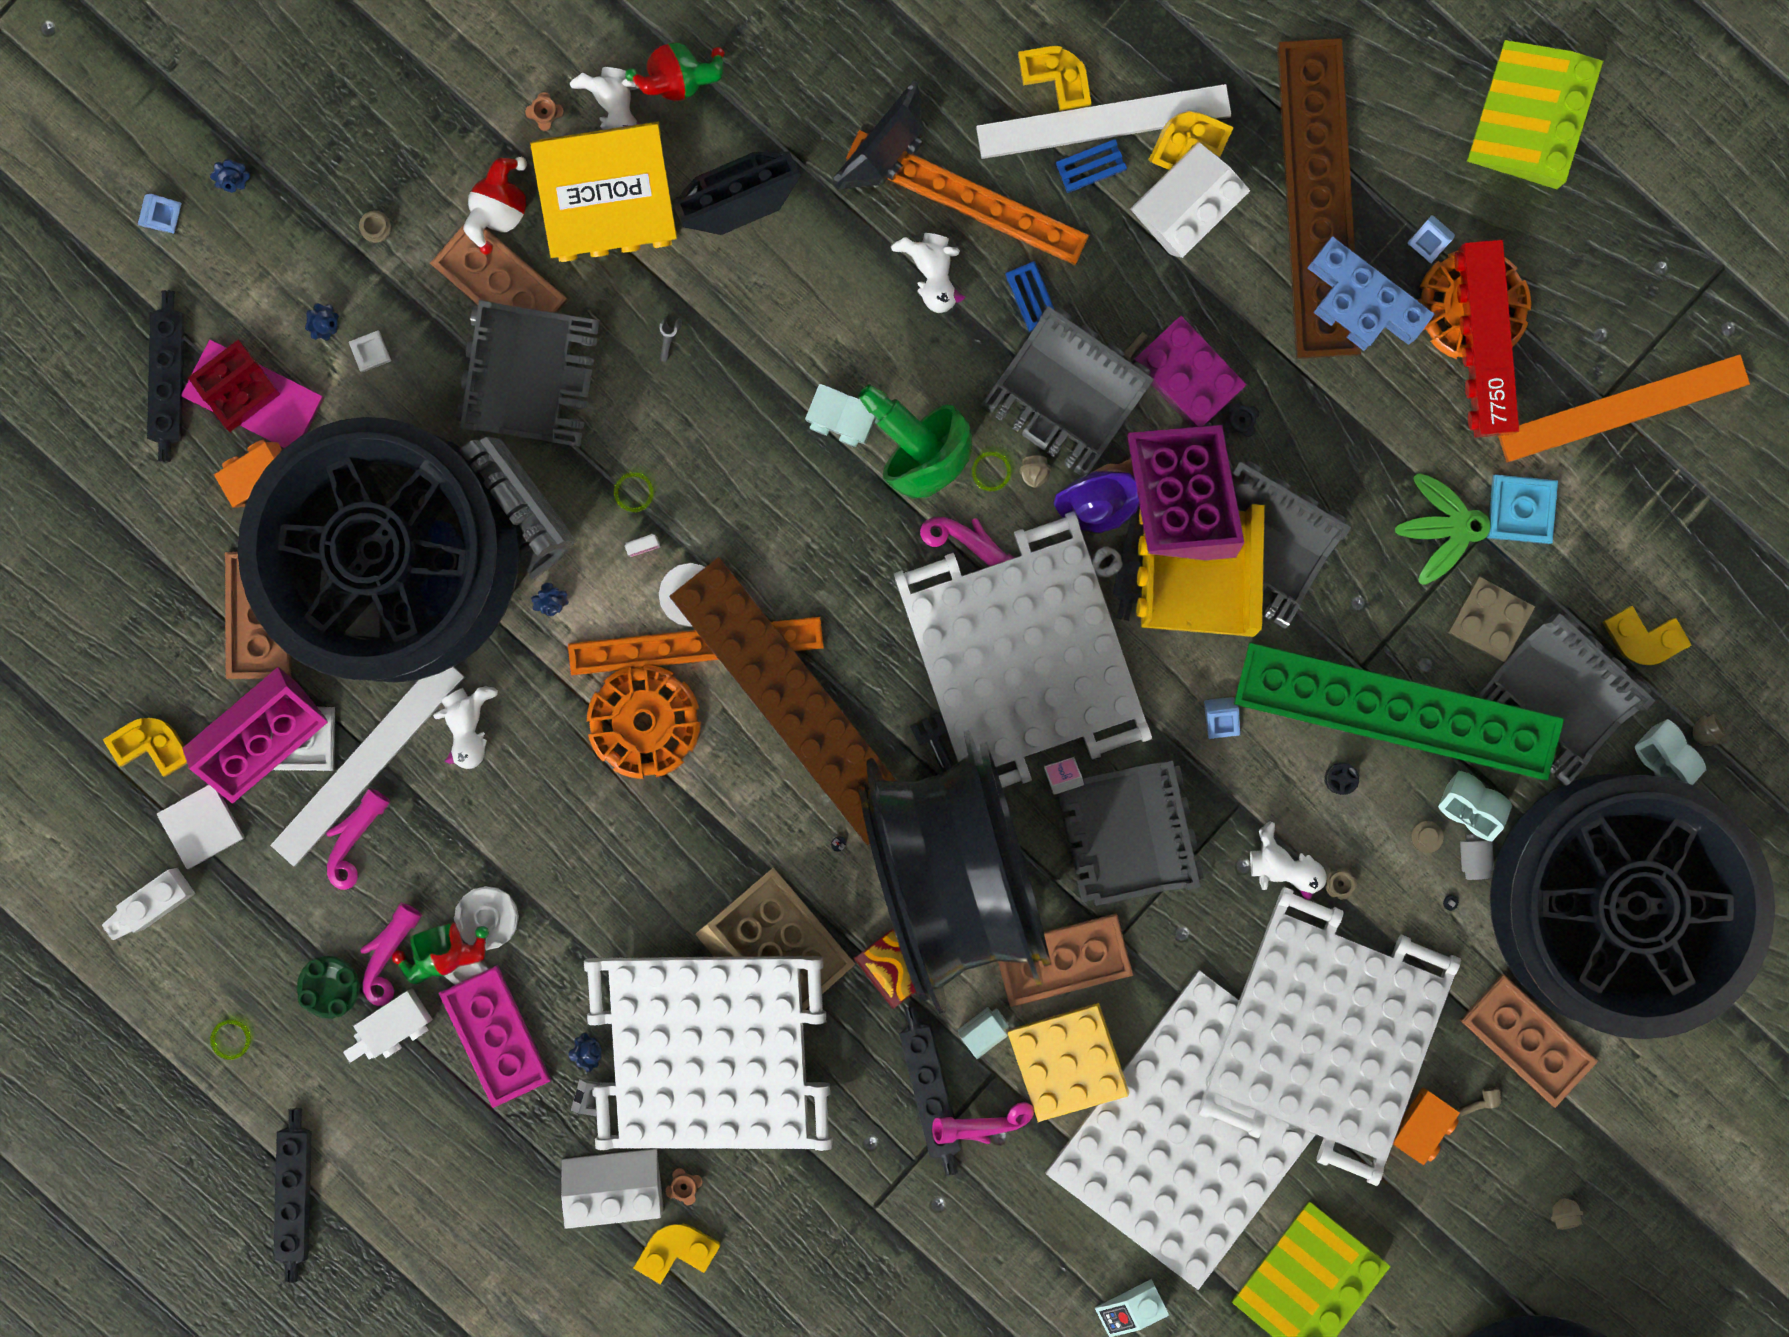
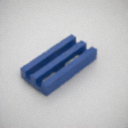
(1115, 156)
(1018, 297)

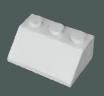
(1189, 200)
(611, 1188)

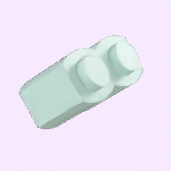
(840, 414)
(1668, 754)
(1477, 807)
(984, 1031)

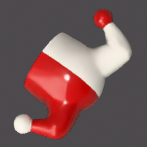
(495, 203)

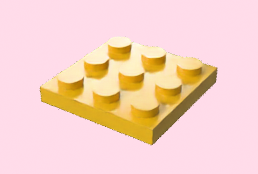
(1068, 1062)

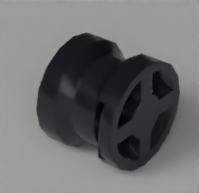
(1347, 779)

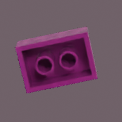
(1189, 373)

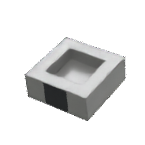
(583, 1101)

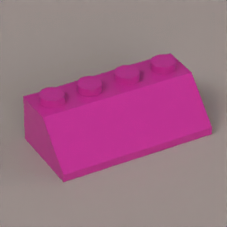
(238, 744)

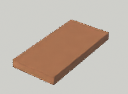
(496, 276)
(248, 646)
(1079, 958)
(1528, 1040)

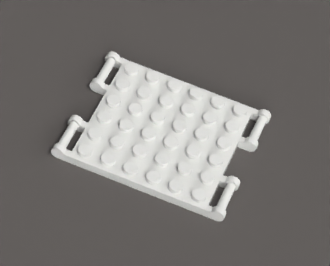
(1024, 652)
(1329, 1036)
(709, 1052)

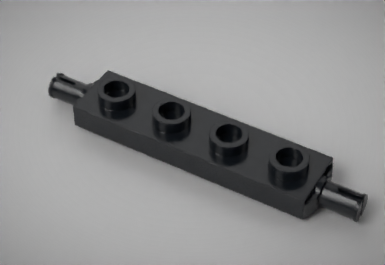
(165, 376)
(1126, 584)
(928, 1085)
(292, 1195)

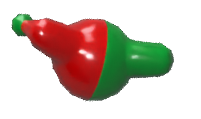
(676, 72)
(440, 952)

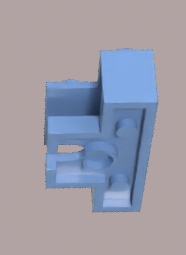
(1365, 298)

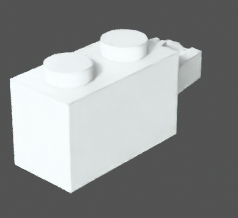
(149, 904)
(388, 1026)

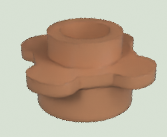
(534, 111)
(675, 1190)

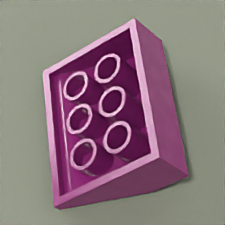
(1186, 493)

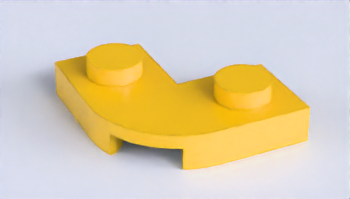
(1060, 66)
(1186, 130)
(1643, 646)
(148, 736)
(673, 1242)

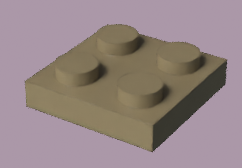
(1490, 619)

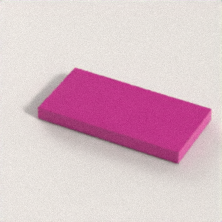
(282, 418)
(495, 1036)

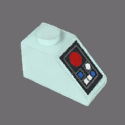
(1132, 1310)

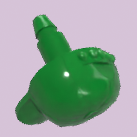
(928, 450)

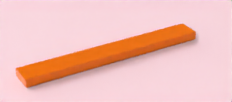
(987, 206)
(1625, 408)
(675, 648)

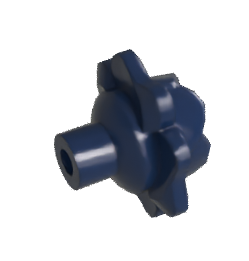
(229, 175)
(321, 321)
(549, 600)
(586, 1052)

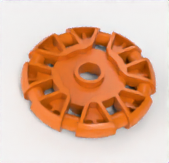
(1439, 280)
(662, 716)

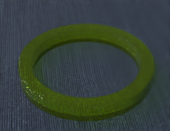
(991, 489)
(651, 492)
(213, 1043)

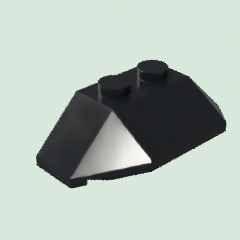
(886, 145)
(737, 192)

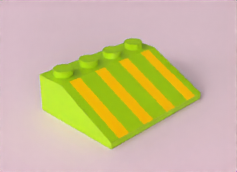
(1535, 112)
(1311, 1279)

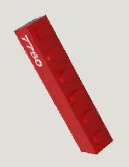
(1487, 339)

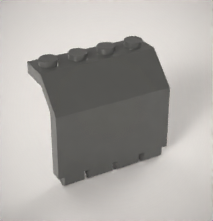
(1131, 833)

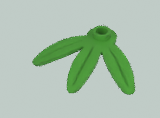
(1455, 526)

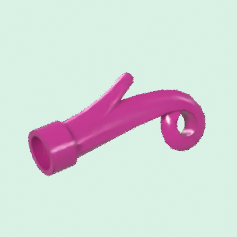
(977, 542)
(351, 829)
(385, 945)
(949, 1129)

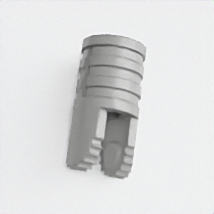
(1115, 565)

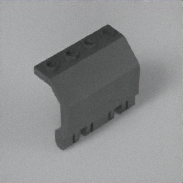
(523, 371)
(1070, 388)
(540, 530)
(1295, 537)
(1569, 678)

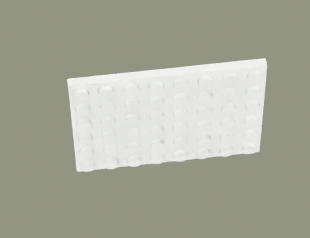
(1158, 1166)

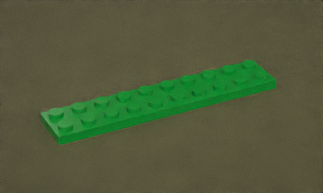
(1398, 711)

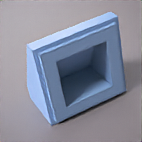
(159, 213)
(1431, 239)
(1222, 717)

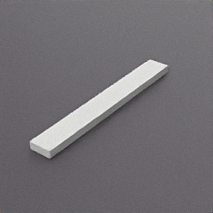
(1098, 121)
(365, 765)

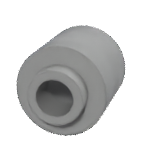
(1476, 857)

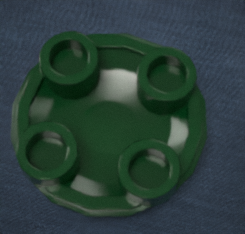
(327, 987)

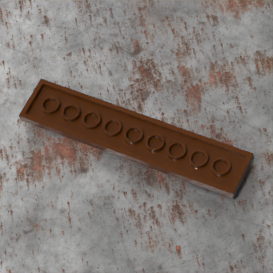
(1315, 182)
(780, 686)

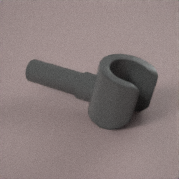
(668, 334)

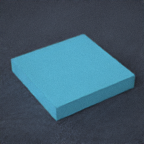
(1522, 509)

